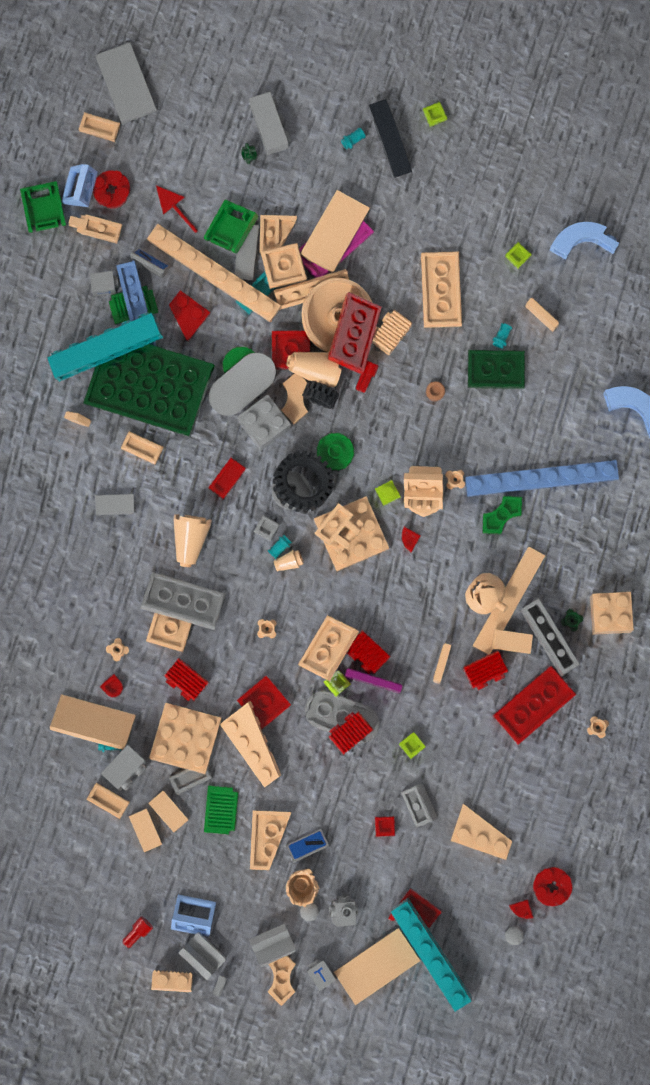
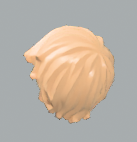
(302, 887)

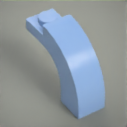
(580, 233)
(629, 398)

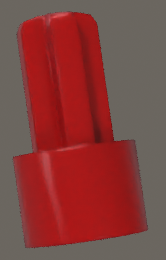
(365, 377)
(140, 928)

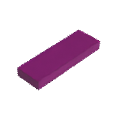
(374, 681)

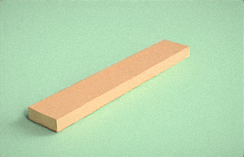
(514, 591)

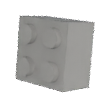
(264, 422)
(124, 768)

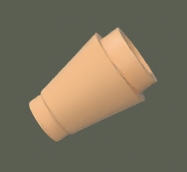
(289, 561)

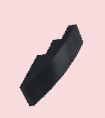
(390, 138)

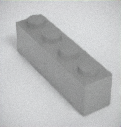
(549, 637)

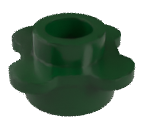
(248, 153)
(570, 614)

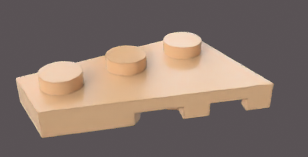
(480, 835)

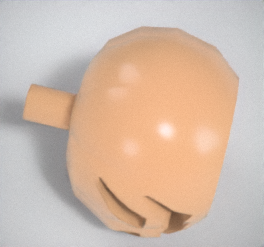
(487, 594)

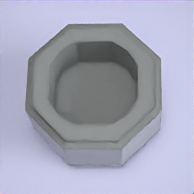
(309, 912)
(514, 935)

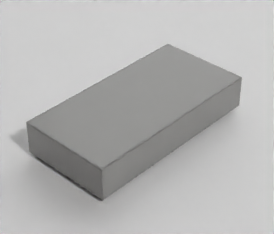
(114, 504)
(187, 780)

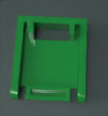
(43, 211)
(228, 230)

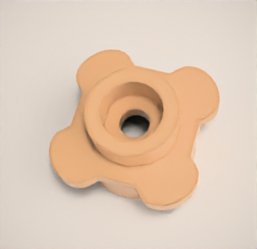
(455, 474)
(263, 624)
(112, 649)
(598, 722)

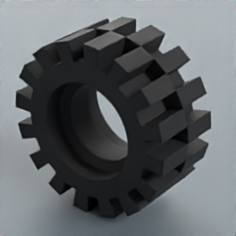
(320, 394)

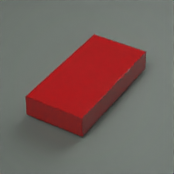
(227, 478)

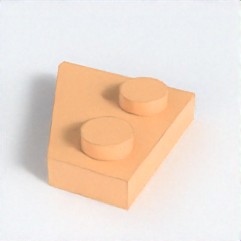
(275, 230)

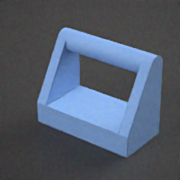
(83, 188)
(193, 924)

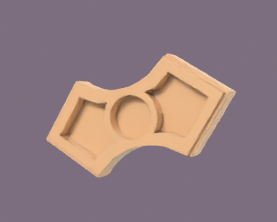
(294, 407)
(281, 988)

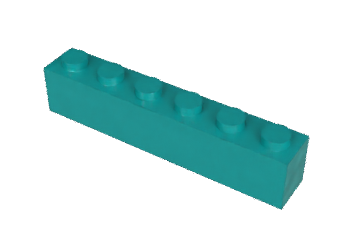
(105, 347)
(431, 954)

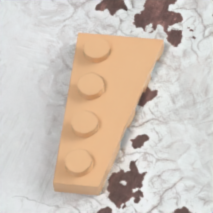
(251, 743)

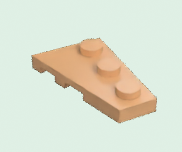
(266, 837)

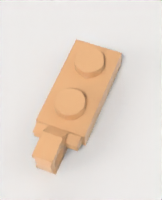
(97, 227)

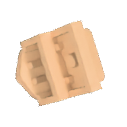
(423, 490)

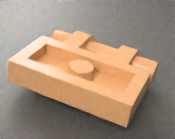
(335, 524)

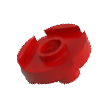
(103, 182)
(546, 877)

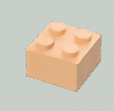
(611, 613)

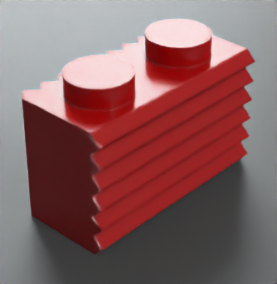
(368, 653)
(485, 670)
(186, 679)
(350, 733)

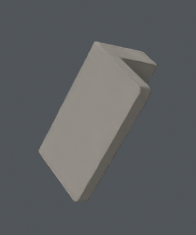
(272, 945)
(202, 955)

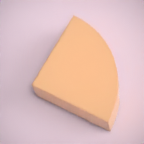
(77, 418)

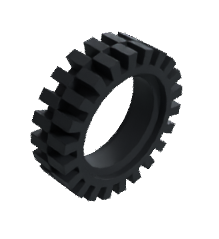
(315, 465)

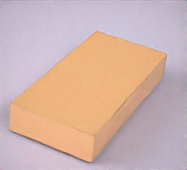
(99, 127)
(543, 315)
(142, 448)
(512, 641)
(441, 663)
(108, 800)
(168, 811)
(145, 830)

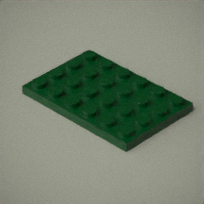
(152, 388)

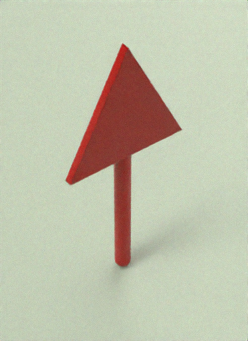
(169, 200)

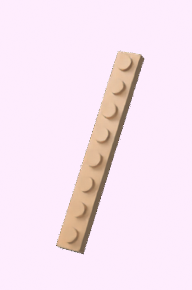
(214, 273)

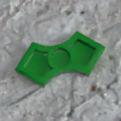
(494, 521)

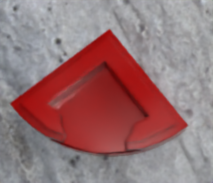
(409, 539)
(522, 909)

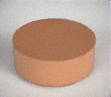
(435, 391)

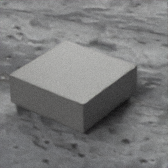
(266, 528)
(219, 986)

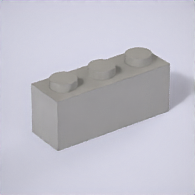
(269, 123)

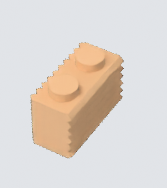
(391, 332)
(172, 981)

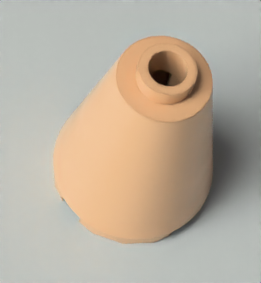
(315, 367)
(189, 537)

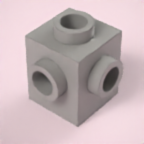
(343, 911)

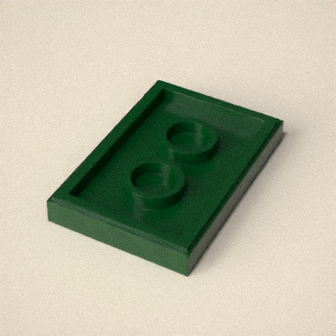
(496, 369)

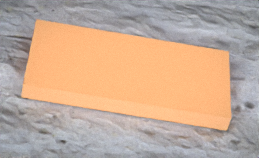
(335, 231)
(441, 289)
(92, 722)
(376, 966)

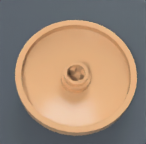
(323, 309)

